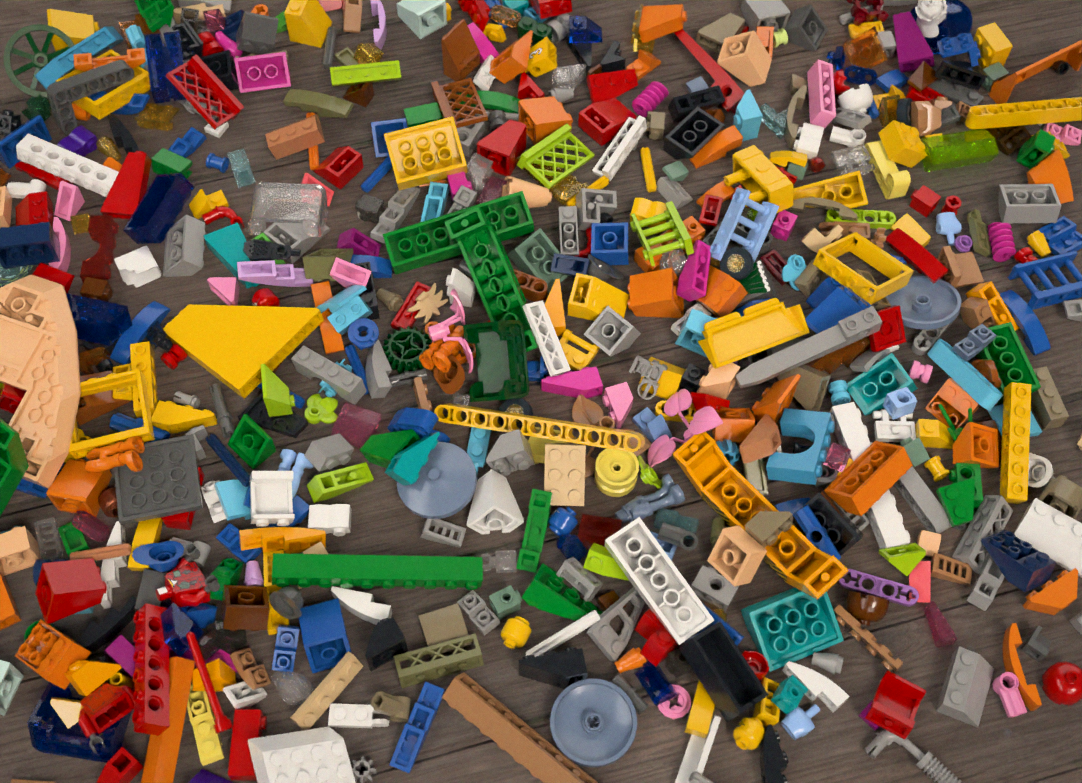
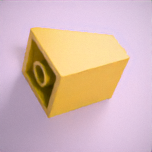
(307, 22)
(74, 25)

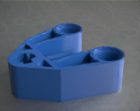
(419, 420)

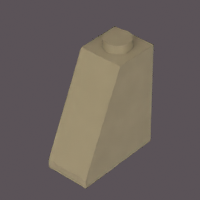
(713, 35)
(810, 386)

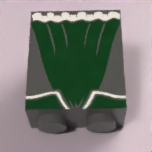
(758, 285)

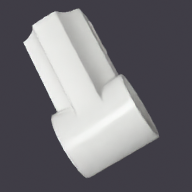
(847, 137)
(21, 189)

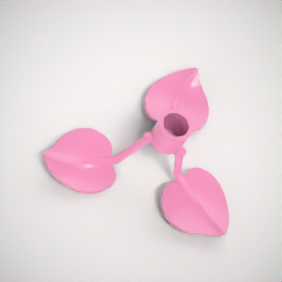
(441, 329)
(703, 420)

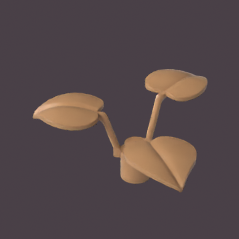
(590, 413)

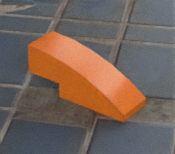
(718, 146)

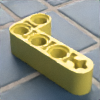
(891, 181)

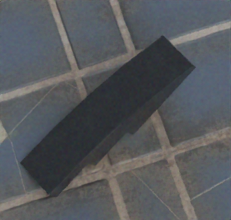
(121, 135)
(97, 635)

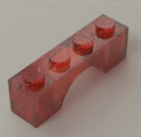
(102, 230)

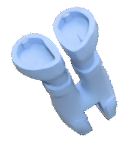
(301, 462)

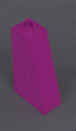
(910, 43)

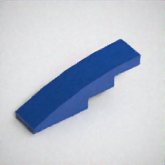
(417, 727)

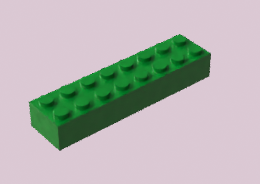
(431, 242)

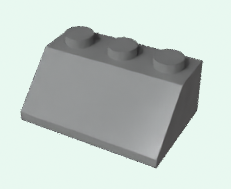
(1028, 203)
(184, 247)
(965, 687)

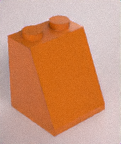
(542, 117)
(655, 294)
(78, 489)

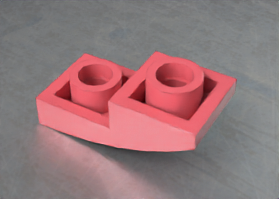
(921, 580)

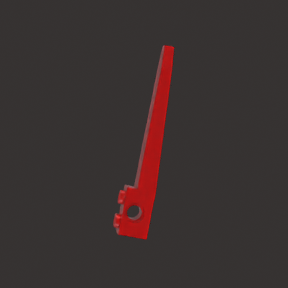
(721, 77)

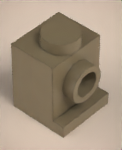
(655, 125)

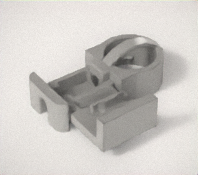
(649, 371)

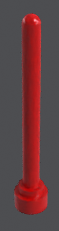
(221, 722)

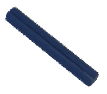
(229, 460)

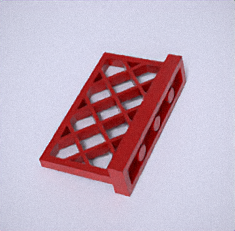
(211, 86)

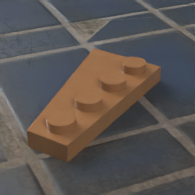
(872, 647)

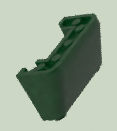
(499, 360)

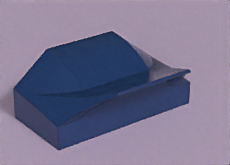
(232, 24)

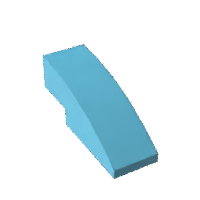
(435, 201)

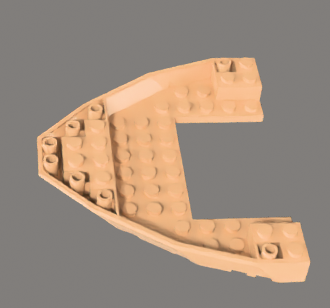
(43, 360)

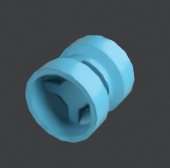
(839, 393)

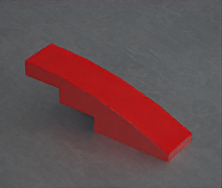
(916, 255)

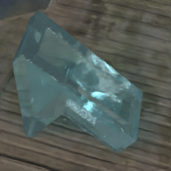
(774, 121)
(241, 167)

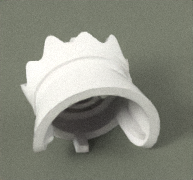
(929, 15)

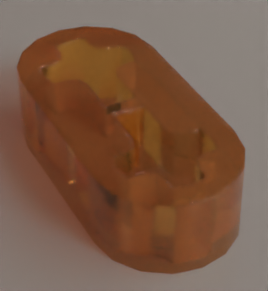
(505, 15)

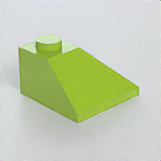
(276, 394)

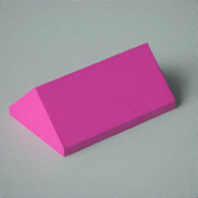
(262, 72)

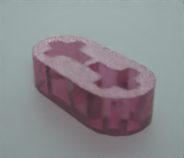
(90, 526)

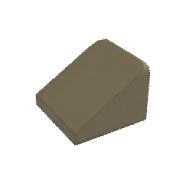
(796, 83)

